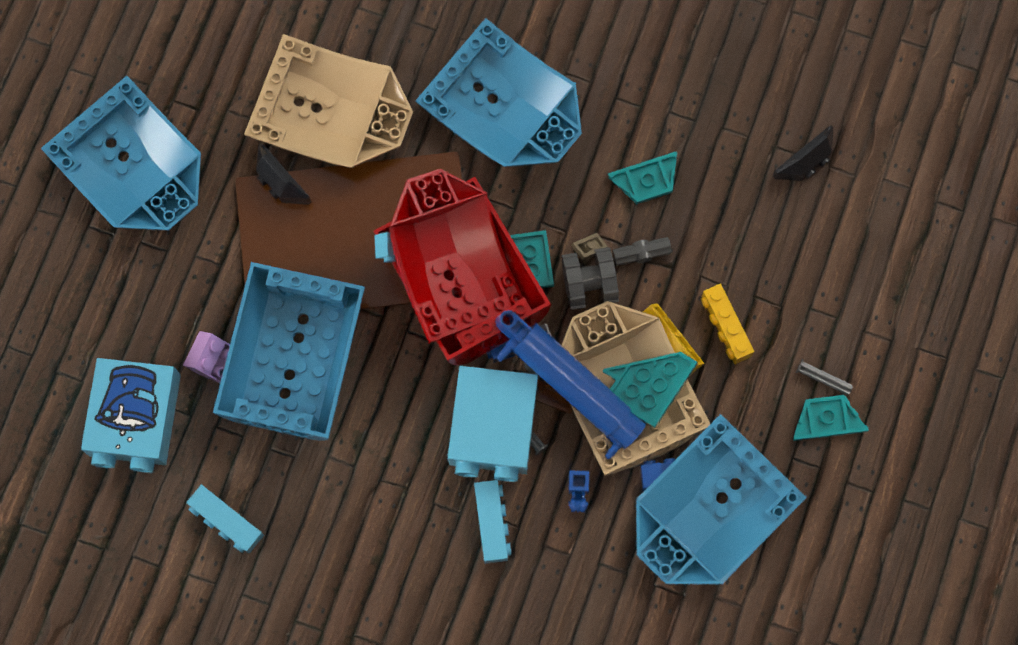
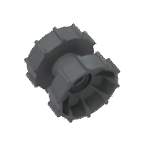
(590, 278)

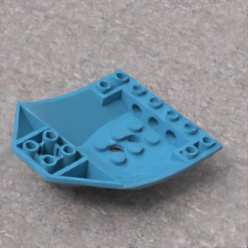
(535, 105)
(156, 181)
(690, 534)

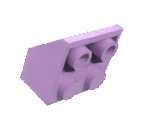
(208, 356)

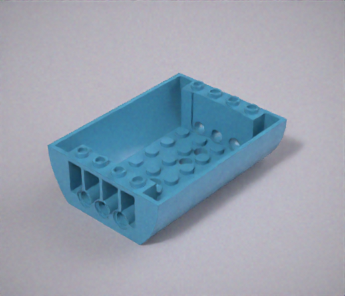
(266, 349)

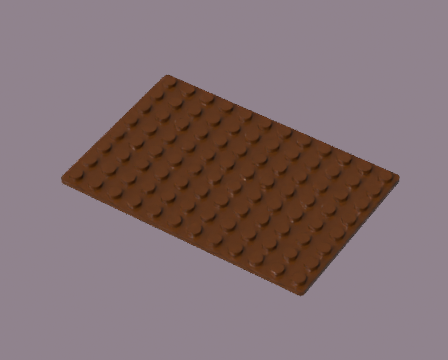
(337, 228)

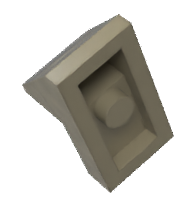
(586, 246)

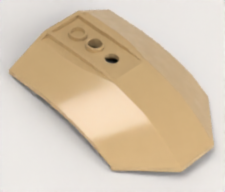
(359, 99)
(618, 336)

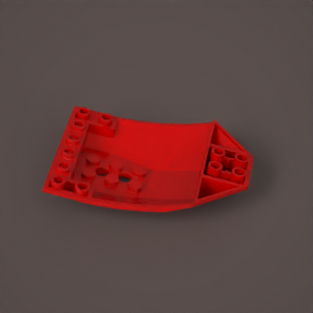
(450, 228)

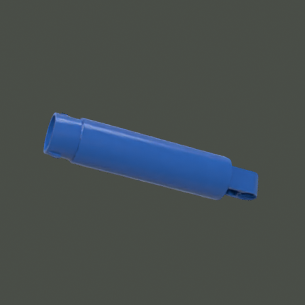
(571, 381)

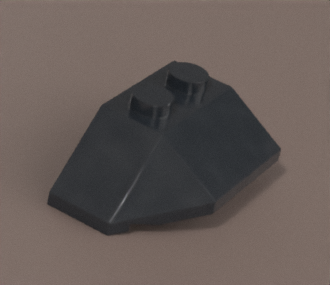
(807, 159)
(279, 181)

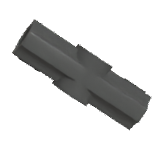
(642, 251)

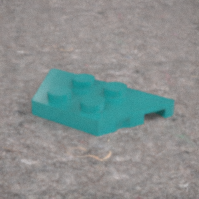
(647, 179)
(828, 418)

